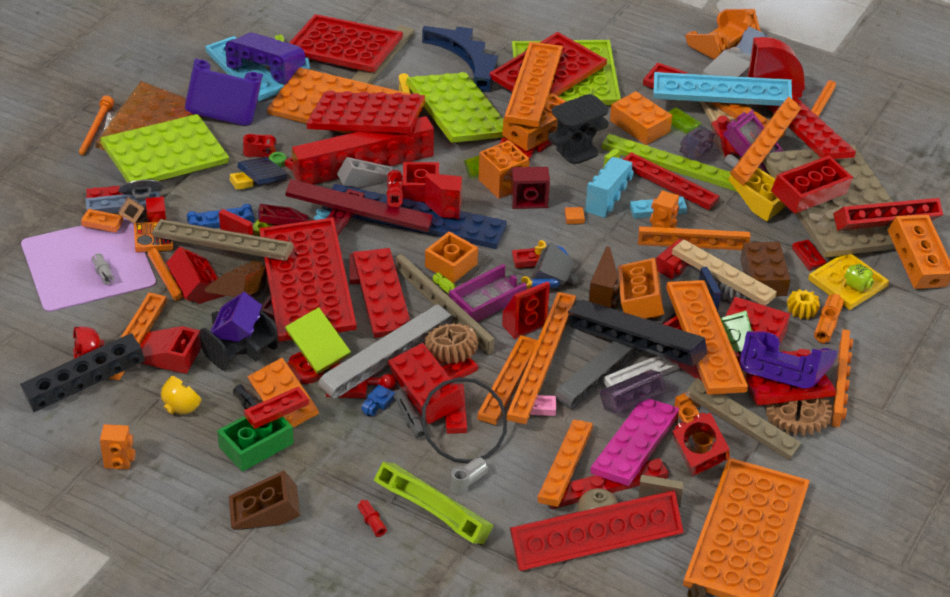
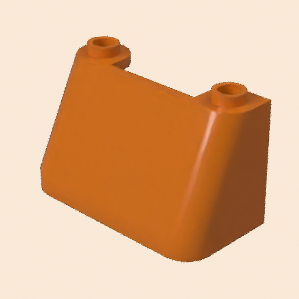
(728, 34)

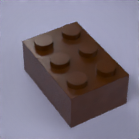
(767, 265)

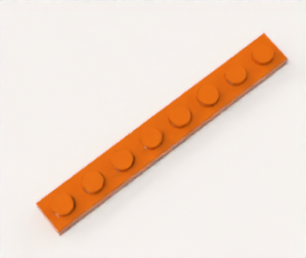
(765, 141)

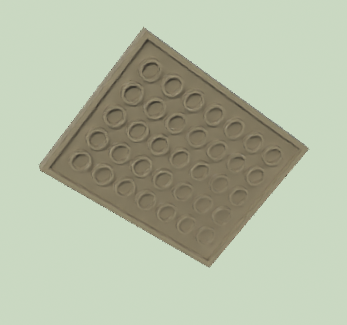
(820, 219)

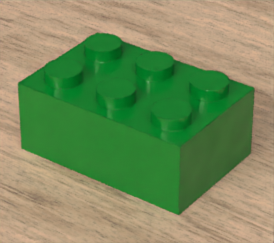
(249, 445)

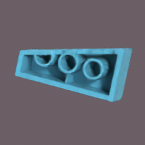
(608, 186)

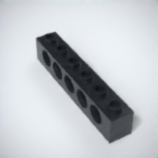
(82, 372)

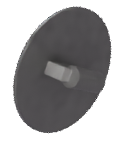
(140, 186)

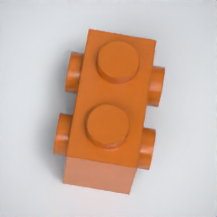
(665, 210)
(117, 446)

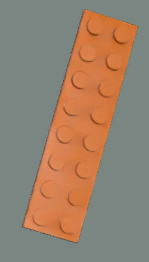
(533, 84)
(699, 316)

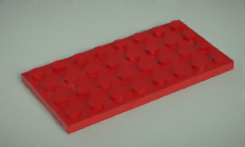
(310, 276)

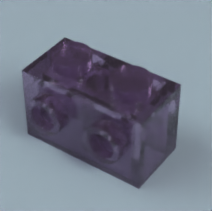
(697, 142)

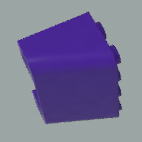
(280, 56)

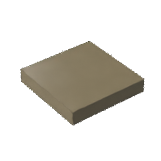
(653, 485)

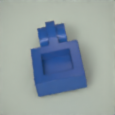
(378, 398)

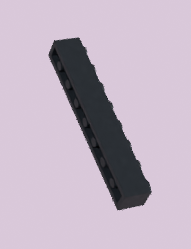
(638, 332)

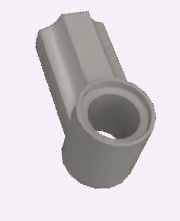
(465, 476)

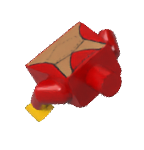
(719, 127)

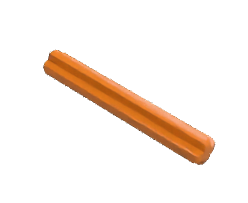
(823, 97)
(165, 274)

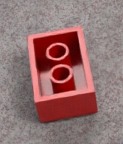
(762, 317)

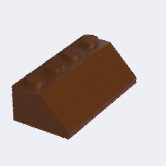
(245, 278)

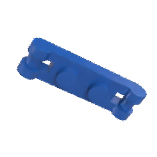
(211, 218)

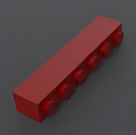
(884, 213)

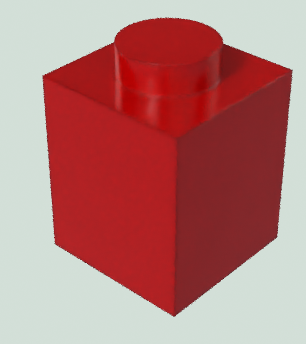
(155, 209)

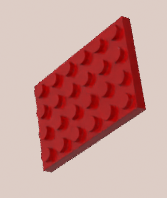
(346, 42)
(574, 65)
(366, 112)

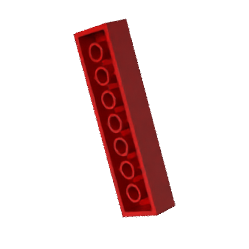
(322, 159)

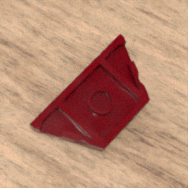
(280, 215)

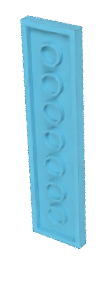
(721, 89)

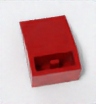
(171, 348)

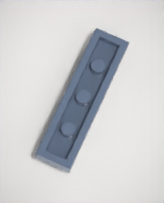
(113, 203)

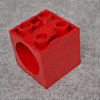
(697, 462)

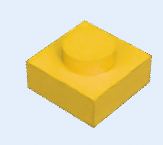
(241, 180)

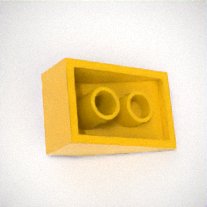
(758, 194)

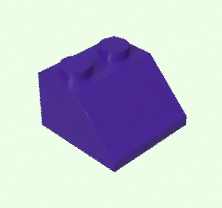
(237, 318)

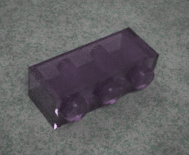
(632, 391)

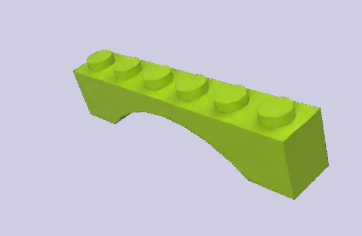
(451, 512)

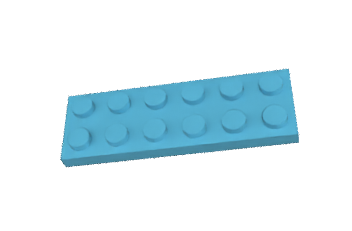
(269, 86)

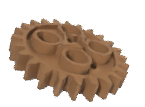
(813, 416)

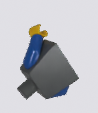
(552, 266)

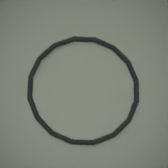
(480, 384)

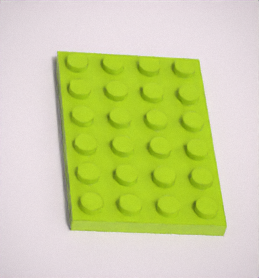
(458, 106)
(164, 149)

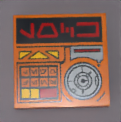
(146, 241)

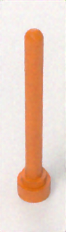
(106, 104)

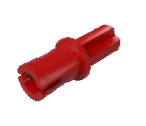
(372, 518)

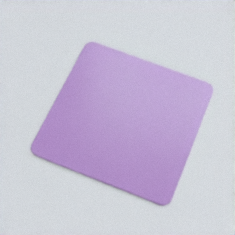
(64, 267)

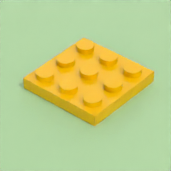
(831, 280)

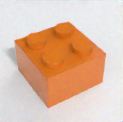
(451, 257)

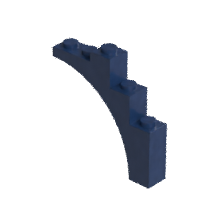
(471, 51)

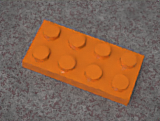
(277, 379)

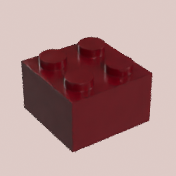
(530, 187)

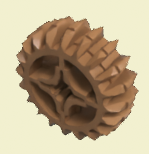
(452, 343)

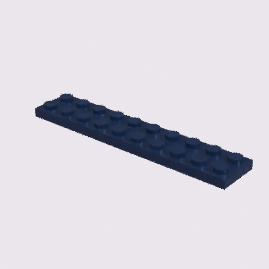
(471, 227)

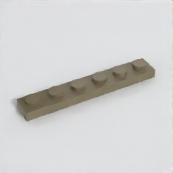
(744, 420)

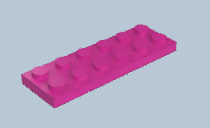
(635, 441)

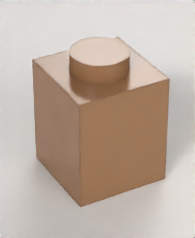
(131, 209)

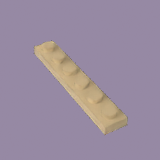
(724, 272)

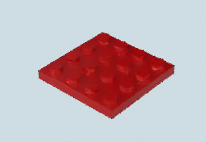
(770, 391)

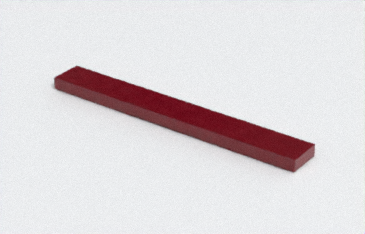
(358, 205)

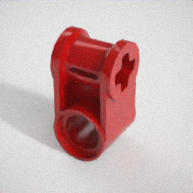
(257, 146)

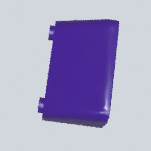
(222, 95)
(762, 358)

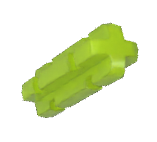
(444, 283)

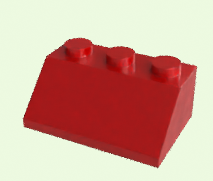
(192, 275)

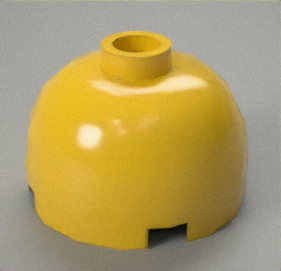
(179, 397)

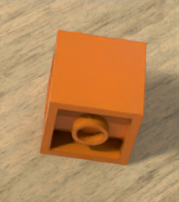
(497, 165)

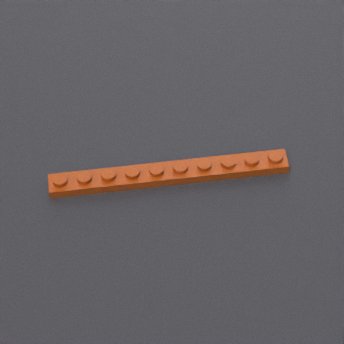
(541, 359)

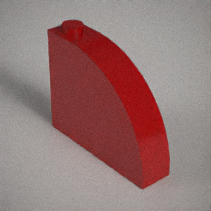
(776, 60)

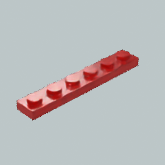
(672, 181)
(577, 488)

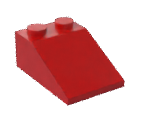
(527, 311)

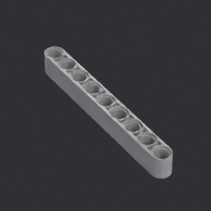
(377, 355)

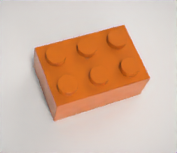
(641, 118)

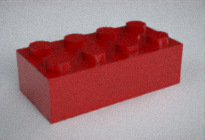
(811, 184)
(418, 375)

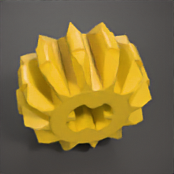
(803, 304)

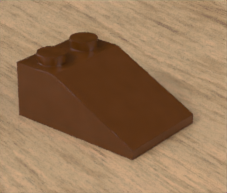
(604, 282)
(265, 503)

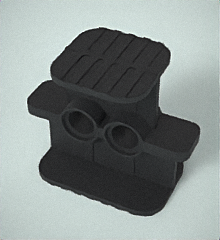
(577, 125)
(221, 350)

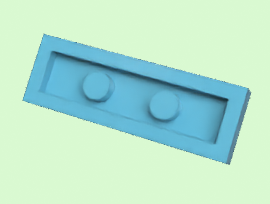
(643, 209)

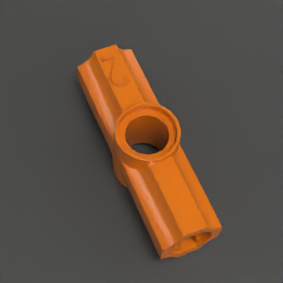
(828, 318)

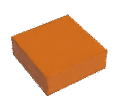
(574, 215)

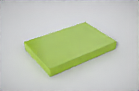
(318, 340)

